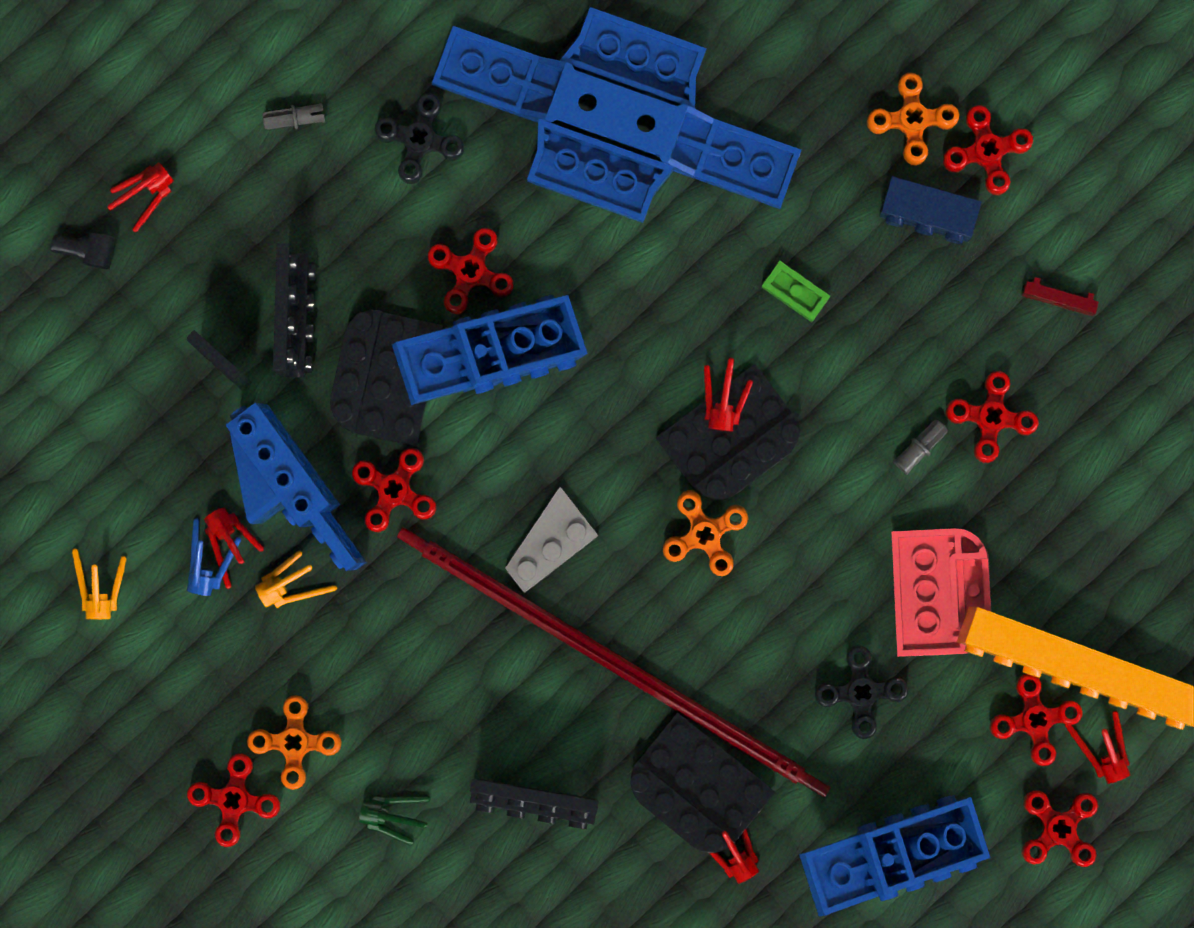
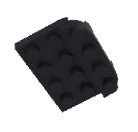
(292, 313)
(368, 384)
(724, 461)
(697, 787)
(523, 800)

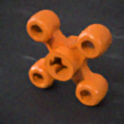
(912, 106)
(712, 544)
(294, 728)

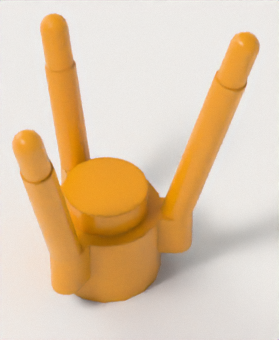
(272, 588)
(97, 605)

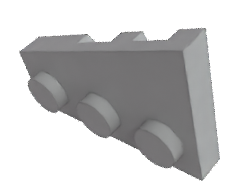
(551, 542)

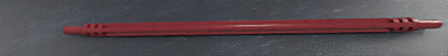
(613, 662)

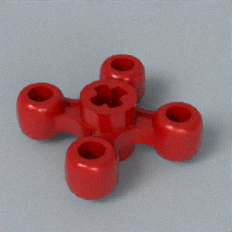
(1000, 146)
(458, 265)
(993, 403)
(382, 483)
(1038, 733)
(220, 798)
(1068, 818)

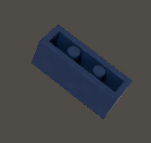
(929, 210)

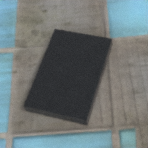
(218, 360)

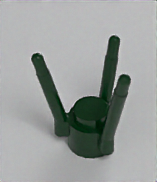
(375, 813)

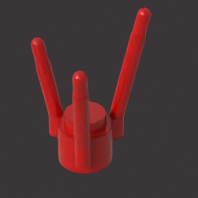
(152, 178)
(722, 415)
(221, 524)
(1113, 765)
(741, 865)

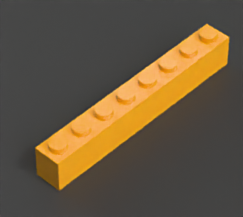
(1079, 666)

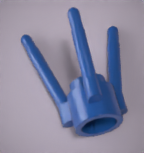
(200, 578)

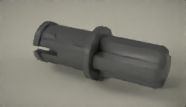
(292, 116)
(921, 446)

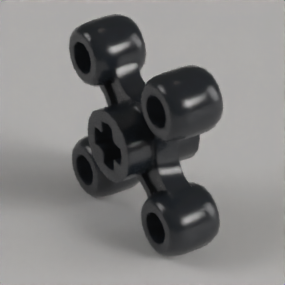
(432, 143)
(860, 678)

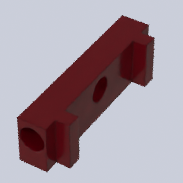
(1060, 298)

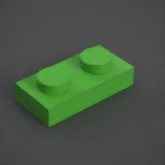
(795, 291)

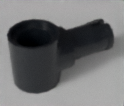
(93, 250)

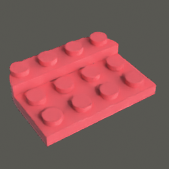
(934, 584)

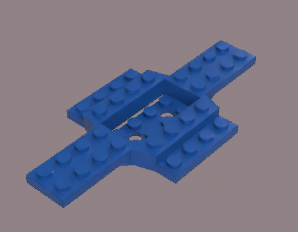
(630, 75)

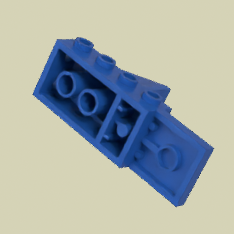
(491, 350)
(279, 476)
(896, 855)

